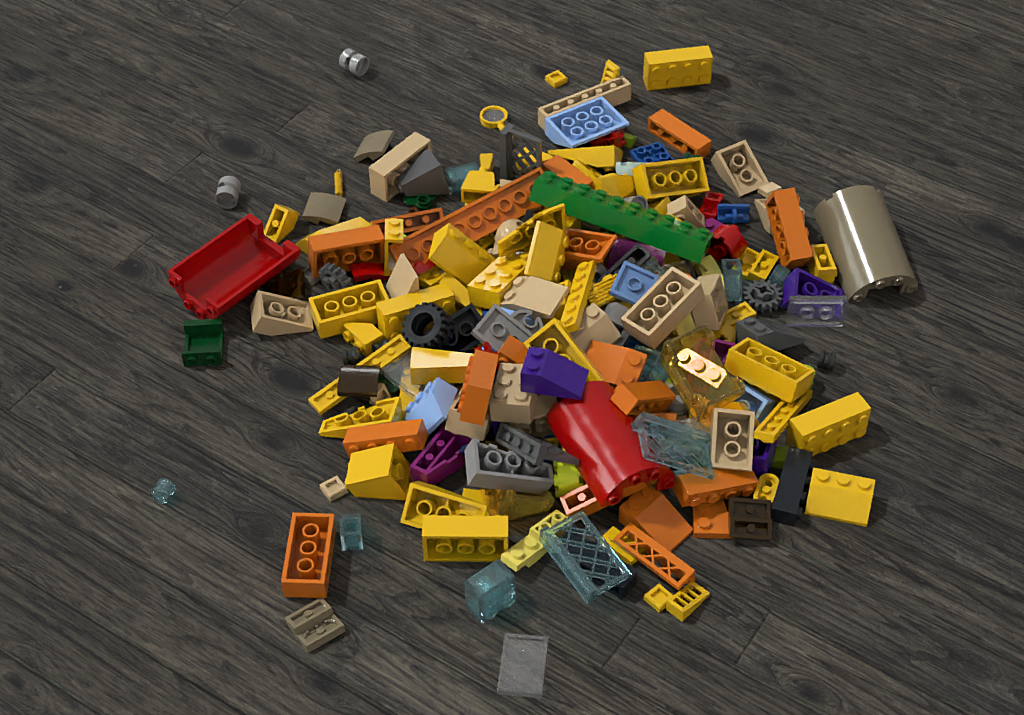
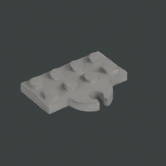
(498, 325)

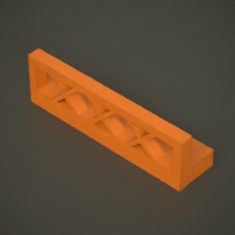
(658, 553)

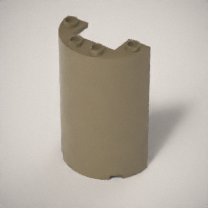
(863, 242)

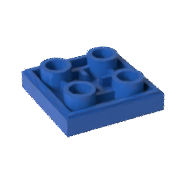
(651, 153)

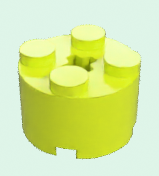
(566, 478)

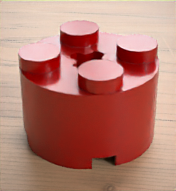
(727, 243)

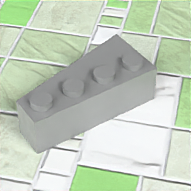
(504, 470)

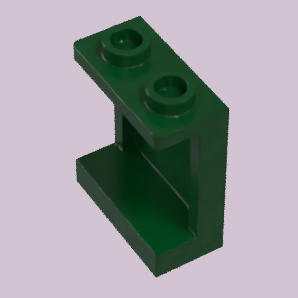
(203, 342)

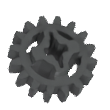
(334, 278)
(762, 295)

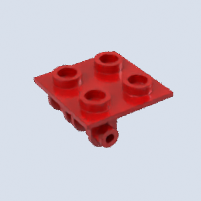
(616, 136)

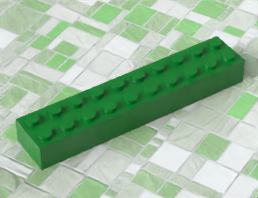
(622, 217)

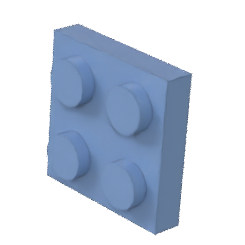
(632, 283)

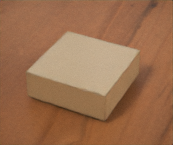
(767, 189)
(333, 488)

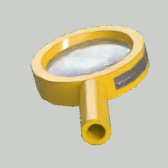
(494, 117)

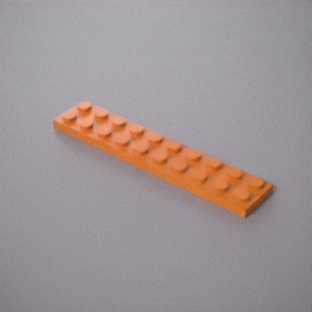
(475, 219)

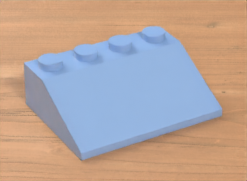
(584, 123)

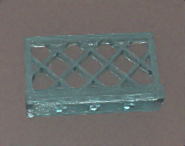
(678, 437)
(567, 560)

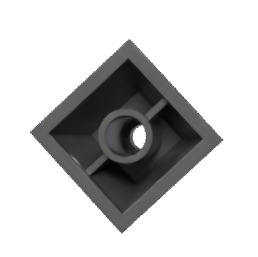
(423, 177)

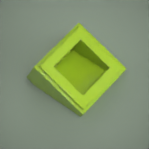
(630, 139)
(779, 457)

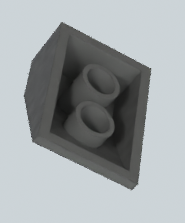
(767, 333)

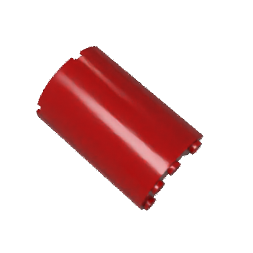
(230, 268)
(605, 444)

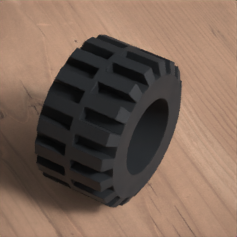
(417, 321)

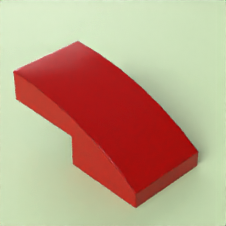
(709, 205)
(419, 267)
(368, 270)

